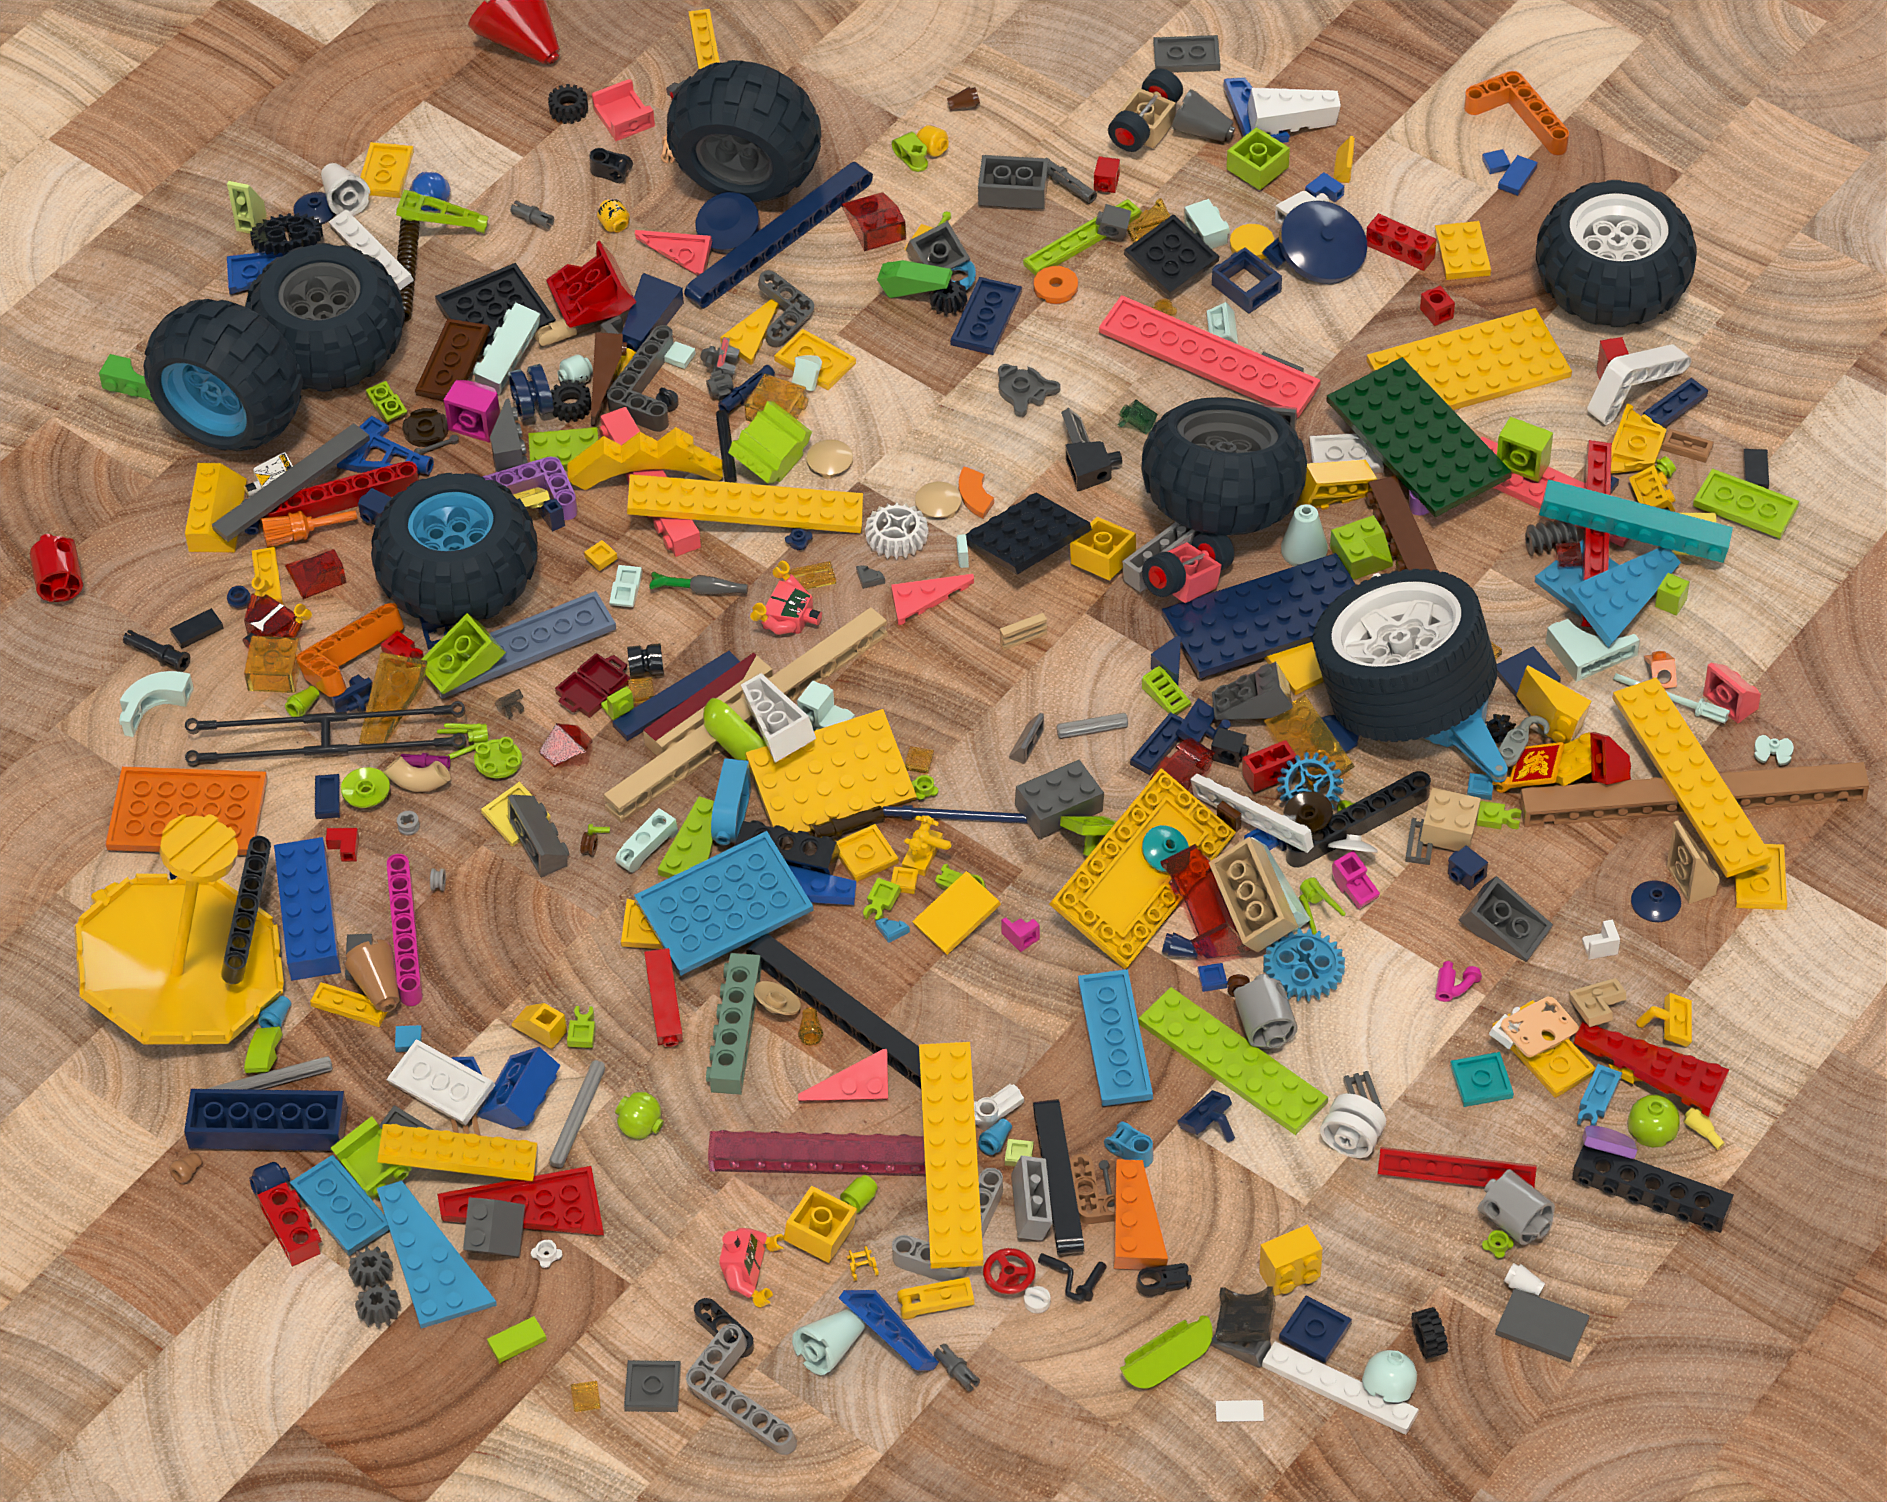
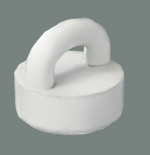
(1037, 1299)

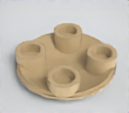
(829, 457)
(938, 500)

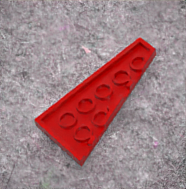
(1660, 1067)

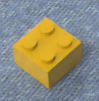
(1103, 548)
(820, 1224)
(1291, 1260)

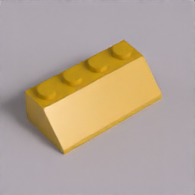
(213, 496)

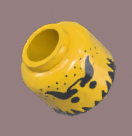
(613, 215)

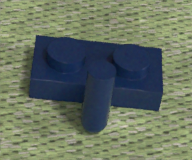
(1198, 722)
(1205, 1112)

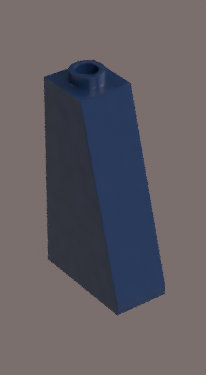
(654, 306)

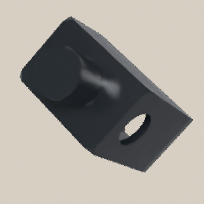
(1090, 463)

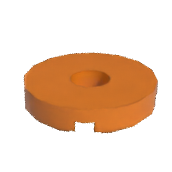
(1052, 275)

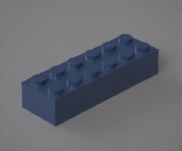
(265, 1119)

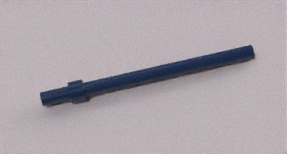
(908, 812)

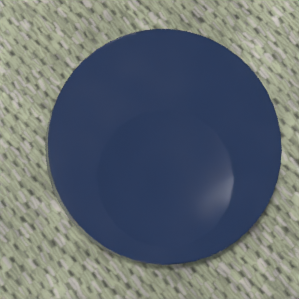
(728, 220)

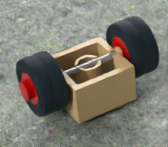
(1147, 112)

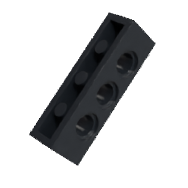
(822, 861)

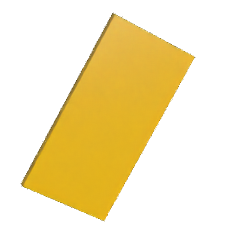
(1115, 891)

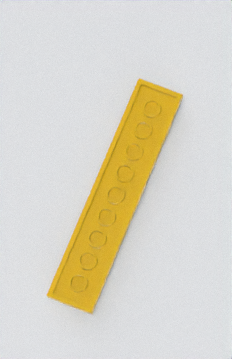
(745, 503)
(1692, 777)
(950, 1155)

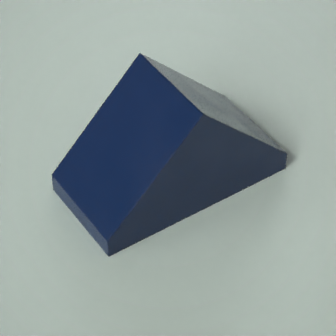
(1168, 658)

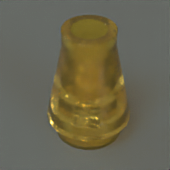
(810, 1027)

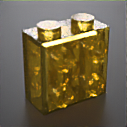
(784, 393)

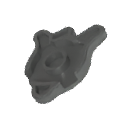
(1024, 387)

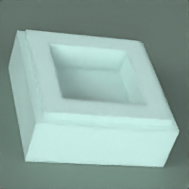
(679, 355)
(962, 551)

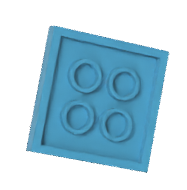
(1558, 579)

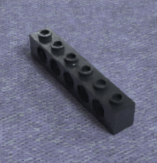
(1666, 1186)

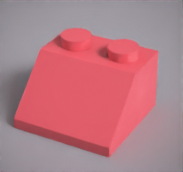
(1730, 691)

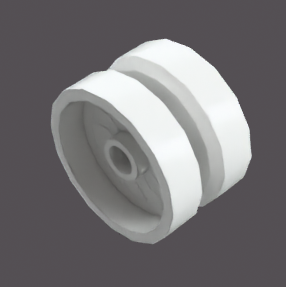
(1353, 1125)

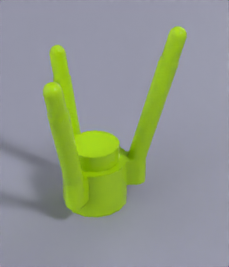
(476, 733)
(1315, 893)

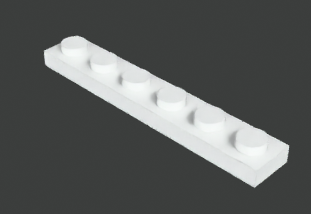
(358, 237)
(1254, 813)
(1338, 1387)

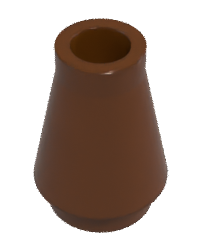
(964, 99)

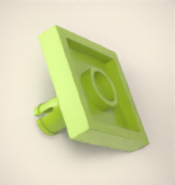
(1089, 826)

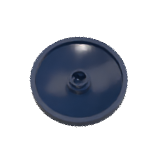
(1323, 242)

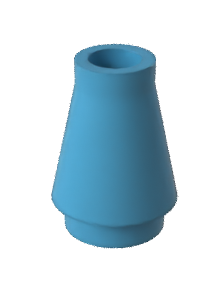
(275, 1013)
(994, 1137)

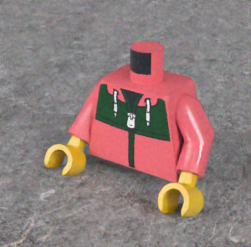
(788, 606)
(742, 1261)

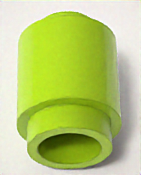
(859, 1192)

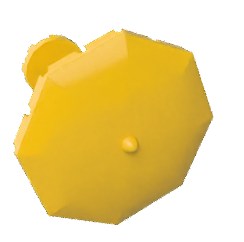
(160, 945)

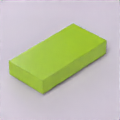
(516, 1339)

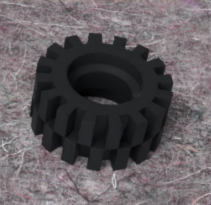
(568, 95)
(571, 410)
(1429, 1332)

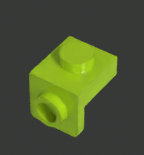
(618, 703)

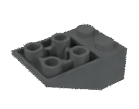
(505, 440)
(1254, 695)

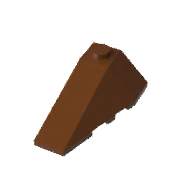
(607, 361)

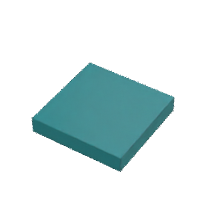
(1481, 1079)

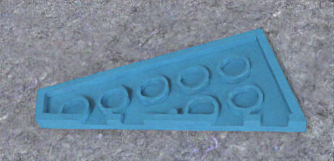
(1618, 594)
(434, 1271)

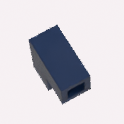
(552, 514)

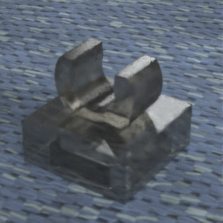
(508, 701)

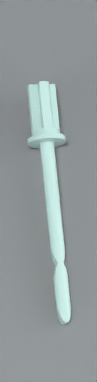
(1702, 708)

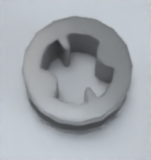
(406, 817)
(437, 879)

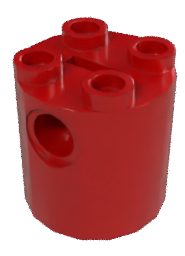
(56, 568)

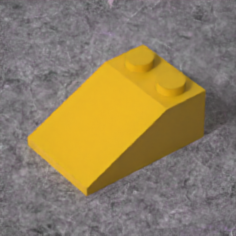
(1554, 702)

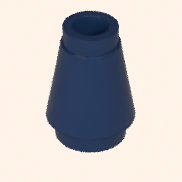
(1178, 946)

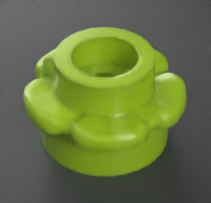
(1666, 466)

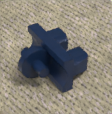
(355, 696)

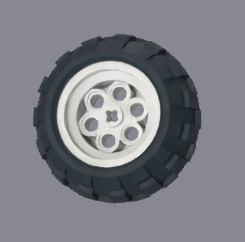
(1616, 253)

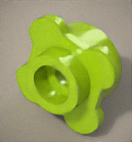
(926, 782)
(1498, 1237)

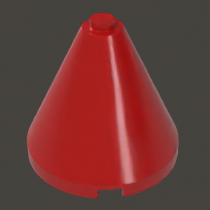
(518, 25)

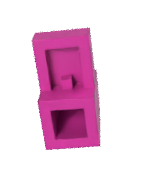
(1351, 878)

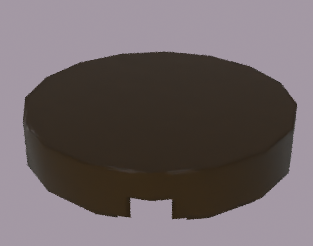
(425, 427)

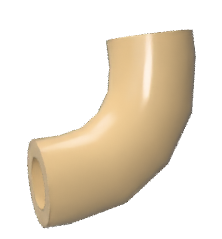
(415, 778)

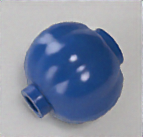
(432, 185)

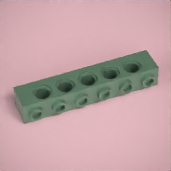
(730, 1078)

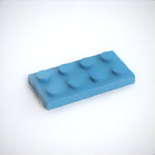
(340, 1205)

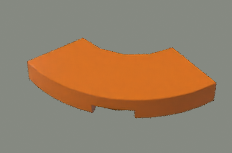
(973, 493)

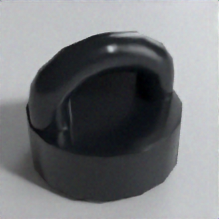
(668, 397)

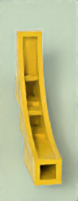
(639, 453)

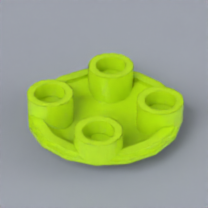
(498, 758)

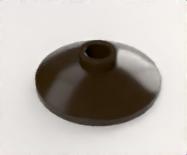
(1309, 804)

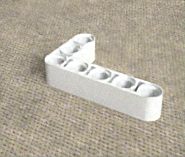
(1632, 370)

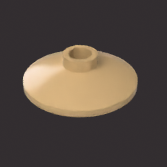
(777, 998)

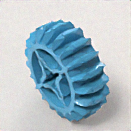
(1301, 766)

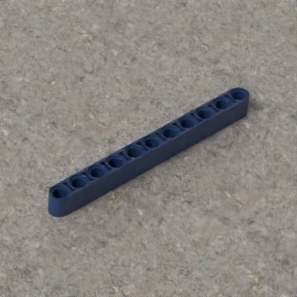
(778, 235)

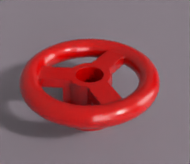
(1009, 1283)

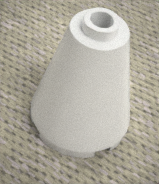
(344, 189)

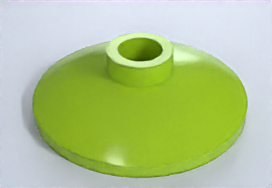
(365, 787)

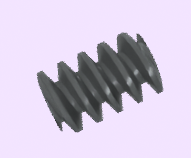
(1549, 533)

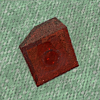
(317, 573)

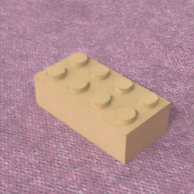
(1253, 894)

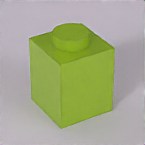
(1672, 594)

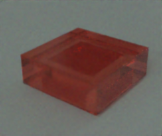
(1569, 554)

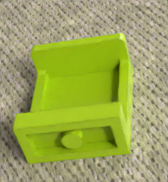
(360, 1155)

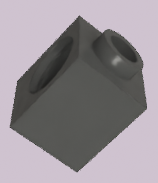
(1113, 222)

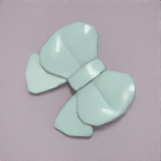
(1782, 749)

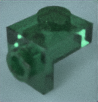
(1138, 416)

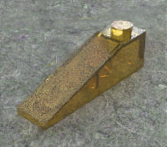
(393, 688)

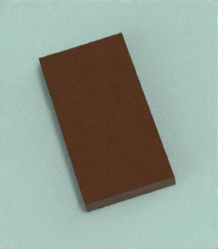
(452, 357)

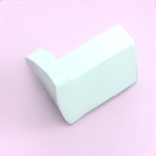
(807, 371)

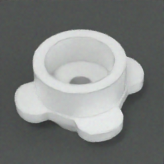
(543, 1247)

